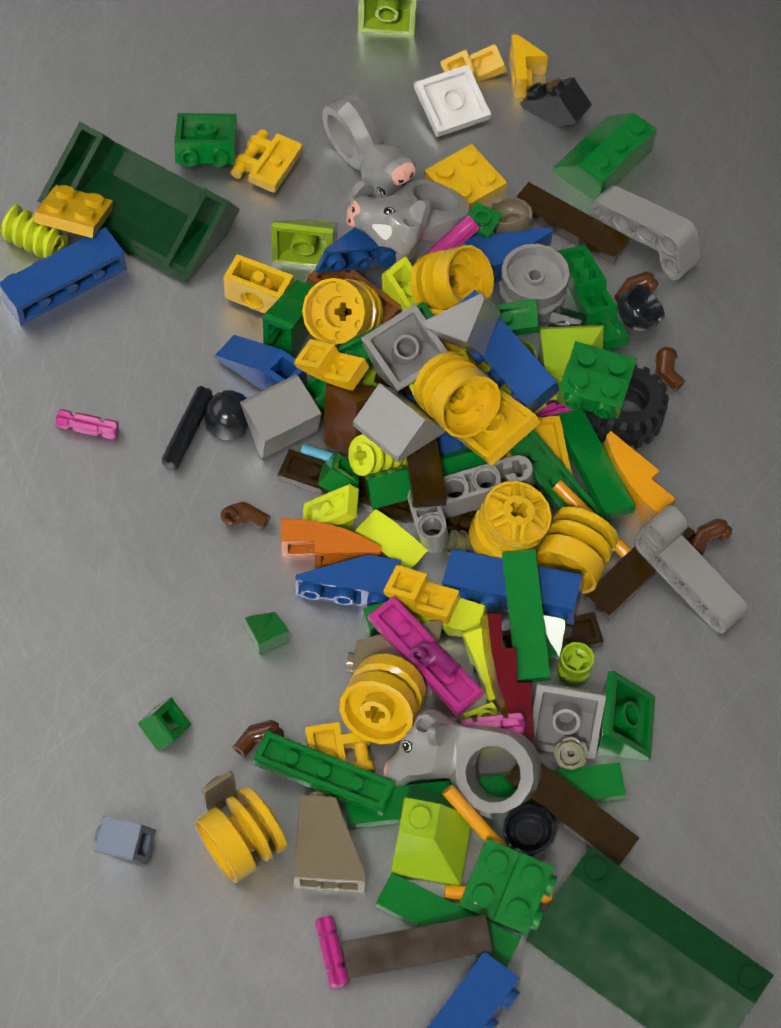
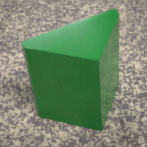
(626, 719)

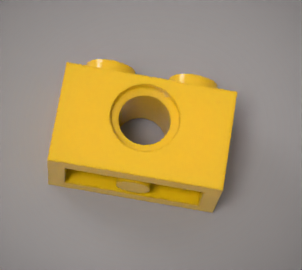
(255, 283)

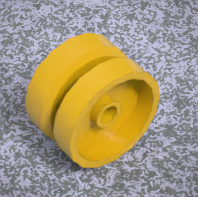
(382, 698)

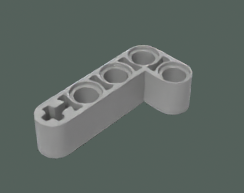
(652, 225)
(473, 496)
(688, 571)

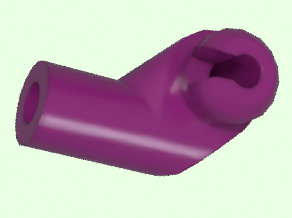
(434, 655)

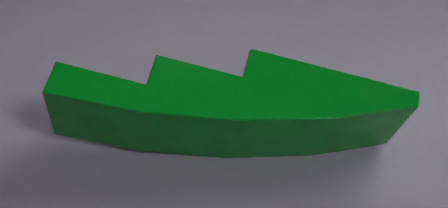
(591, 297)

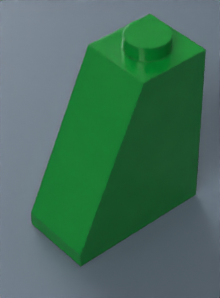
(284, 320)

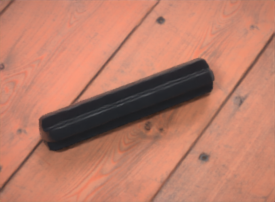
(186, 428)

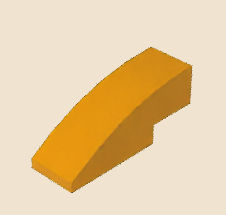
(638, 477)

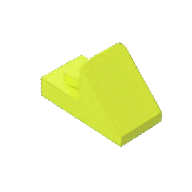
(397, 283)
(334, 508)

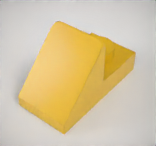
(525, 62)

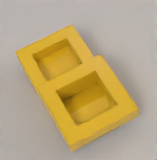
(483, 64)
(327, 364)
(421, 596)

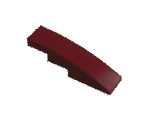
(502, 672)

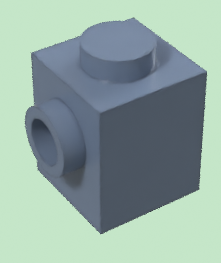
(124, 839)

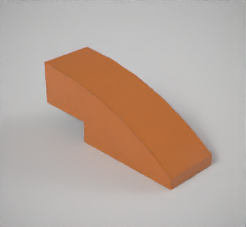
(324, 541)

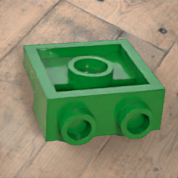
(205, 139)
(596, 380)
(508, 887)

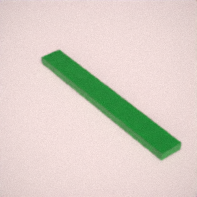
(596, 782)

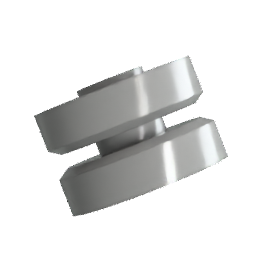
(537, 274)

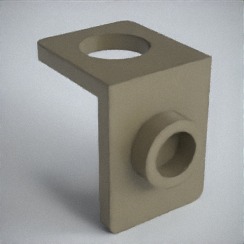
(218, 790)

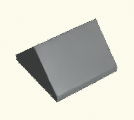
(466, 324)
(402, 348)
(281, 415)
(396, 423)
(566, 713)

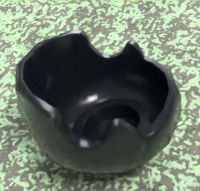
(640, 309)
(225, 415)
(529, 830)

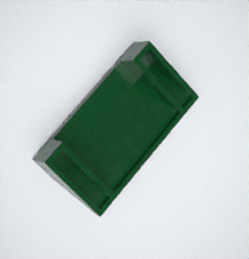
(152, 207)
(645, 952)

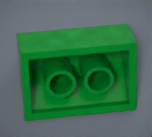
(607, 153)

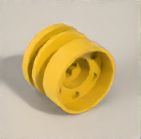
(450, 275)
(326, 307)
(457, 394)
(510, 520)
(578, 544)
(246, 830)

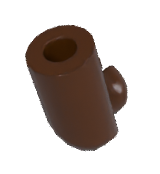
(644, 279)
(664, 368)
(243, 513)
(708, 531)
(254, 734)

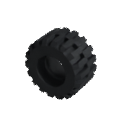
(640, 425)

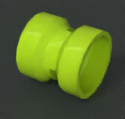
(578, 657)

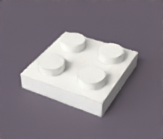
(452, 100)

